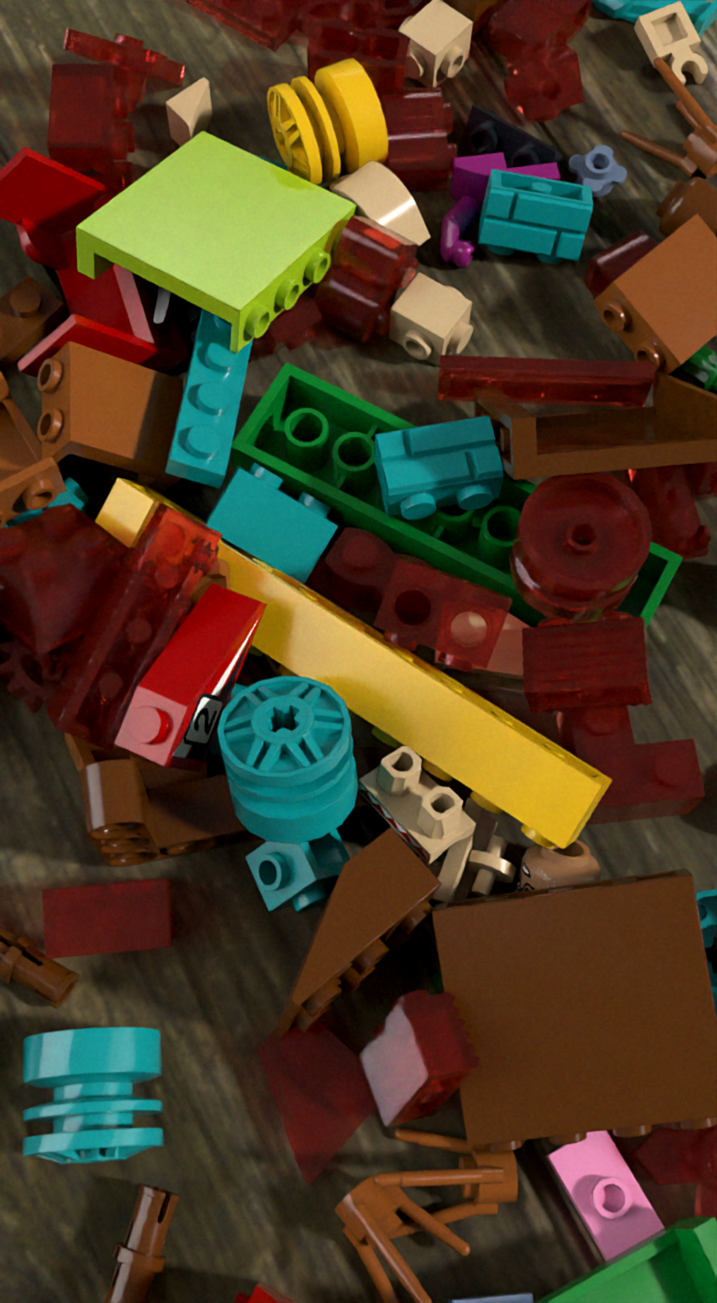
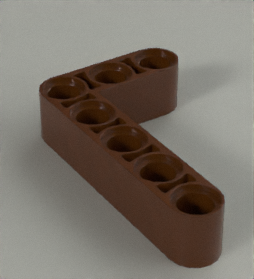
(174, 820)

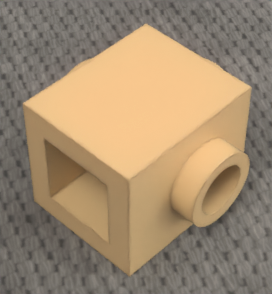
(437, 42)
(430, 320)

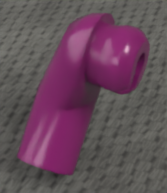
(455, 222)

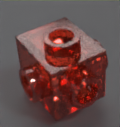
(544, 80)

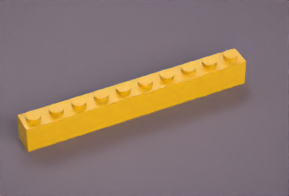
(398, 692)

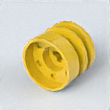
(328, 122)

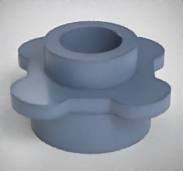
(597, 170)

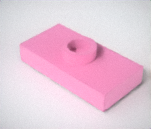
(604, 1193)

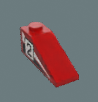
(191, 682)

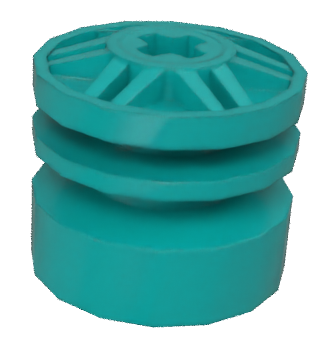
(289, 758)
(92, 1093)

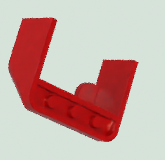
(105, 313)

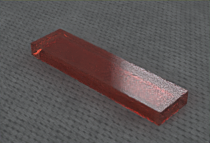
(547, 380)

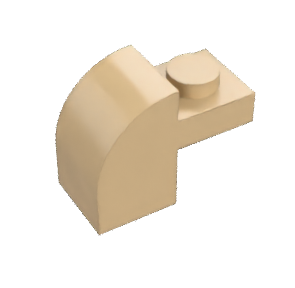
(383, 199)

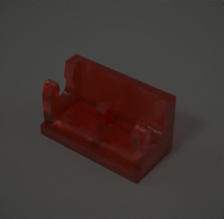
(671, 510)
(108, 918)

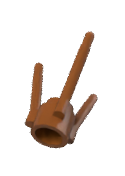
(700, 144)
(483, 1176)
(371, 1221)

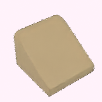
(189, 111)

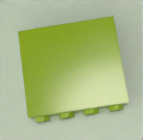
(219, 233)

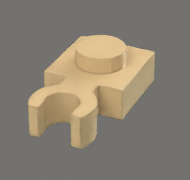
(673, 38)

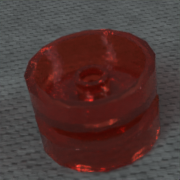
(579, 546)

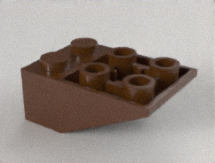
(371, 909)

